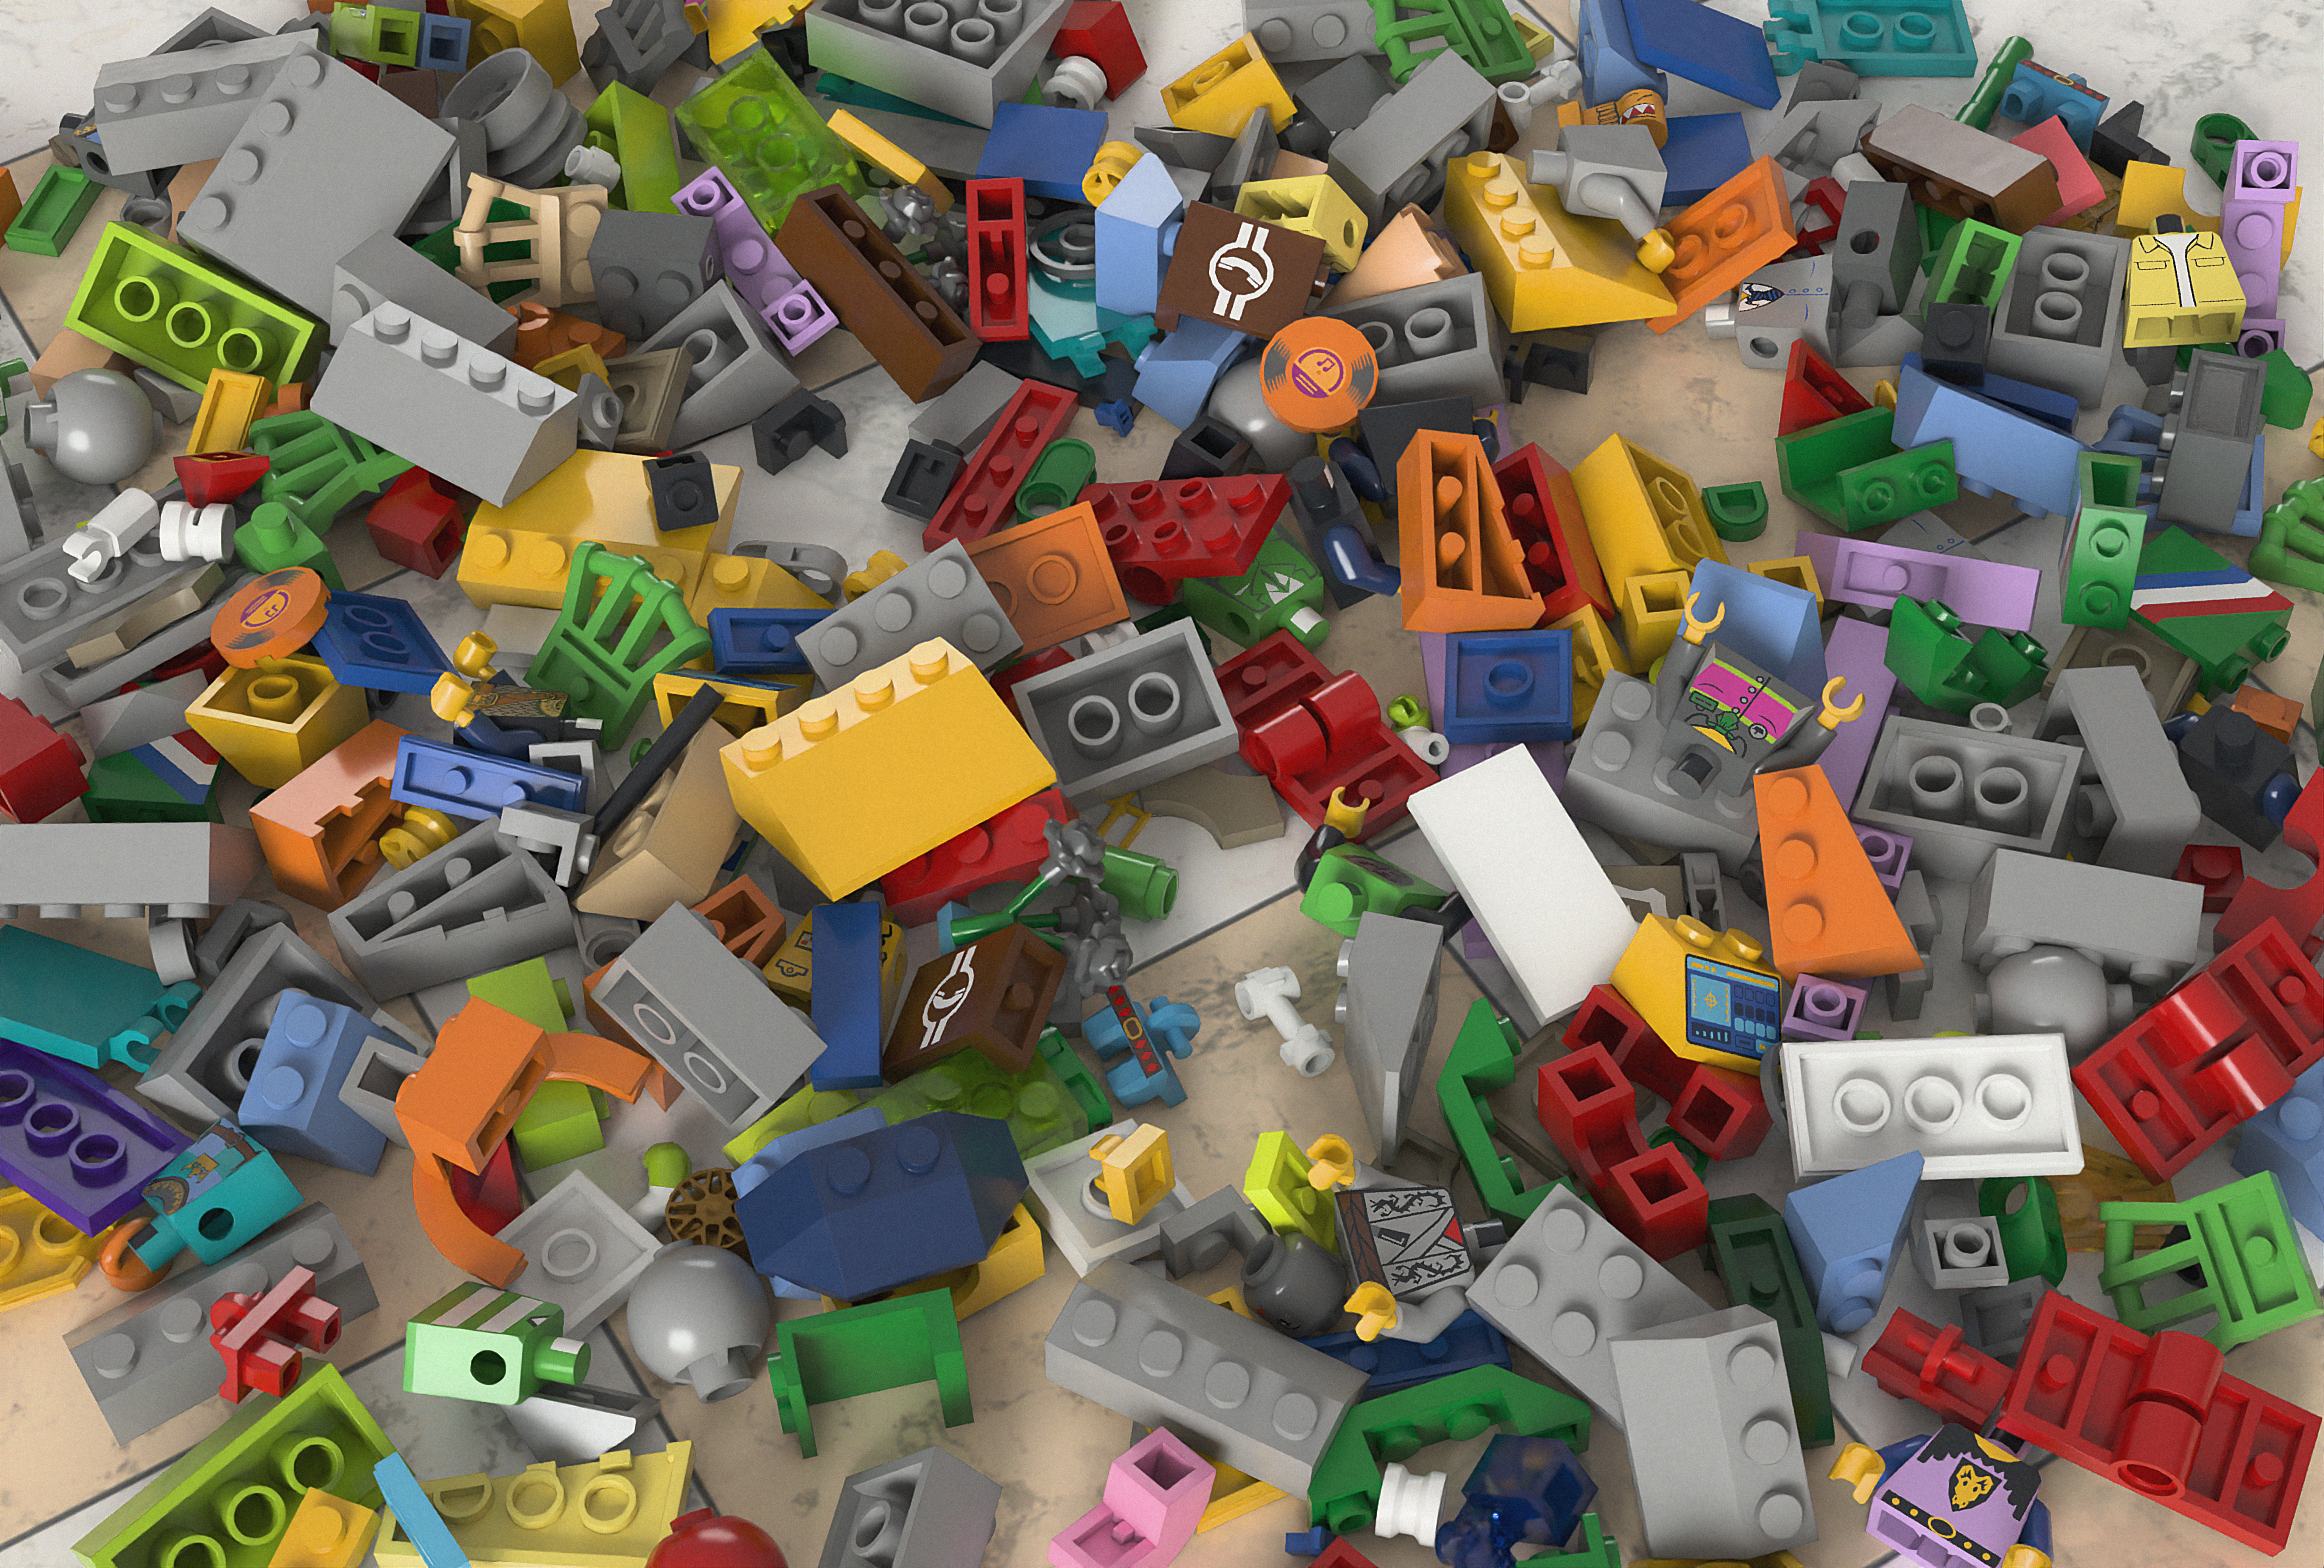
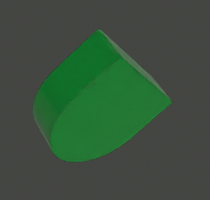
(1737, 510)

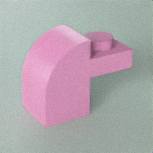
(1146, 1511)

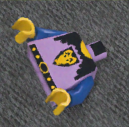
(1953, 1499)

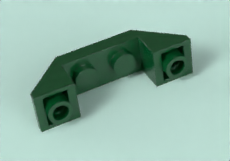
(1760, 1269)

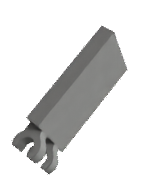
(82, 686)

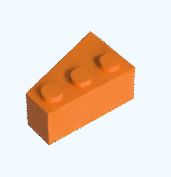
(329, 819)
(1821, 887)

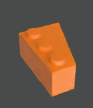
(1454, 543)
(745, 926)

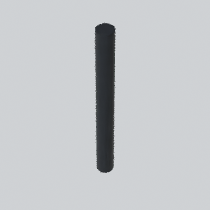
(652, 766)

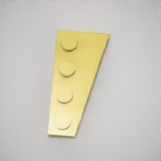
(556, 1516)

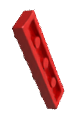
(989, 485)

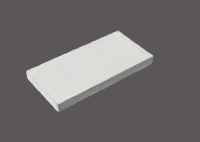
(1527, 879)
(1958, 1100)

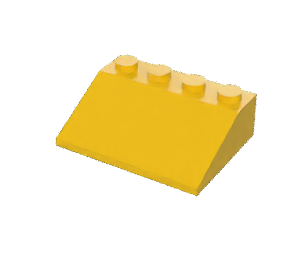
(1540, 259)
(527, 547)
(883, 768)

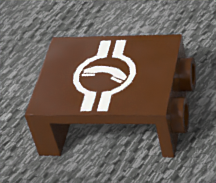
(1240, 273)
(977, 997)

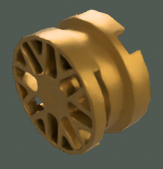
(707, 1210)

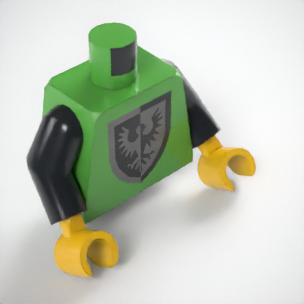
(1347, 879)

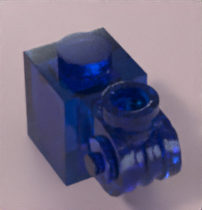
(1515, 1494)

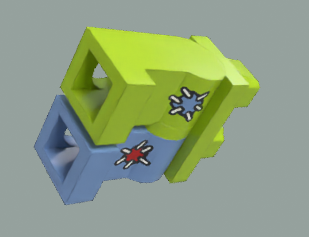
(399, 37)

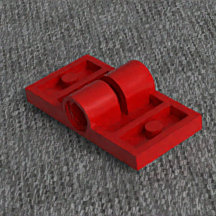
(1184, 528)
(1318, 735)
(2208, 1052)
(2161, 1421)

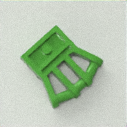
(1473, 29)
(316, 458)
(2283, 528)
(583, 663)
(2246, 1252)

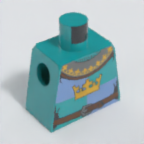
(213, 1198)

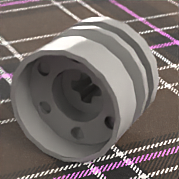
(524, 118)

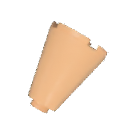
(1398, 260)

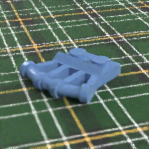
(2130, 423)

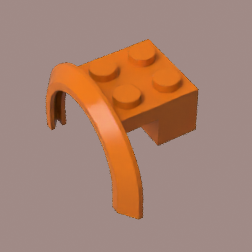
(468, 1101)

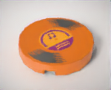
(1318, 375)
(271, 617)

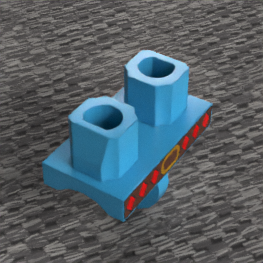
(2042, 93)
(1149, 1069)

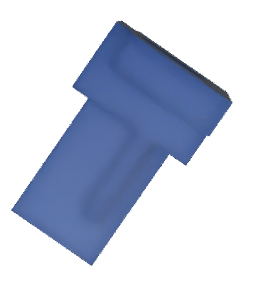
(1115, 416)
(1309, 1543)

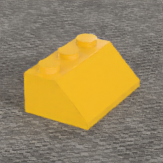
(1642, 515)

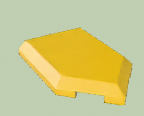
(40, 1250)

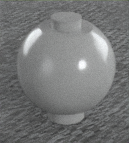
(1241, 408)
(94, 426)
(2053, 993)
(699, 1318)

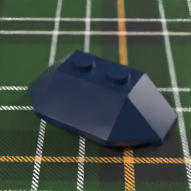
(886, 1206)

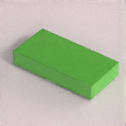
(53, 212)

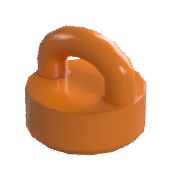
(122, 1265)

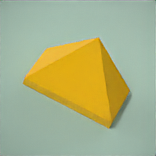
(1593, 656)

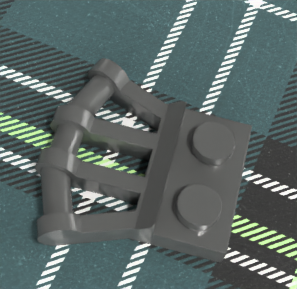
(636, 43)

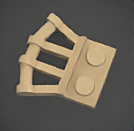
(560, 237)

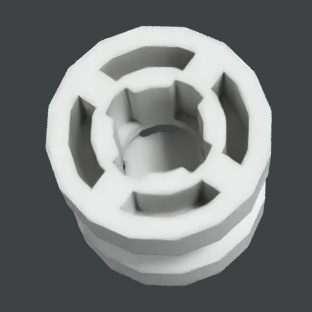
(197, 532)

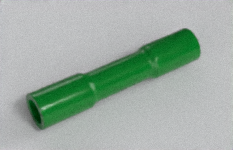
(1993, 86)

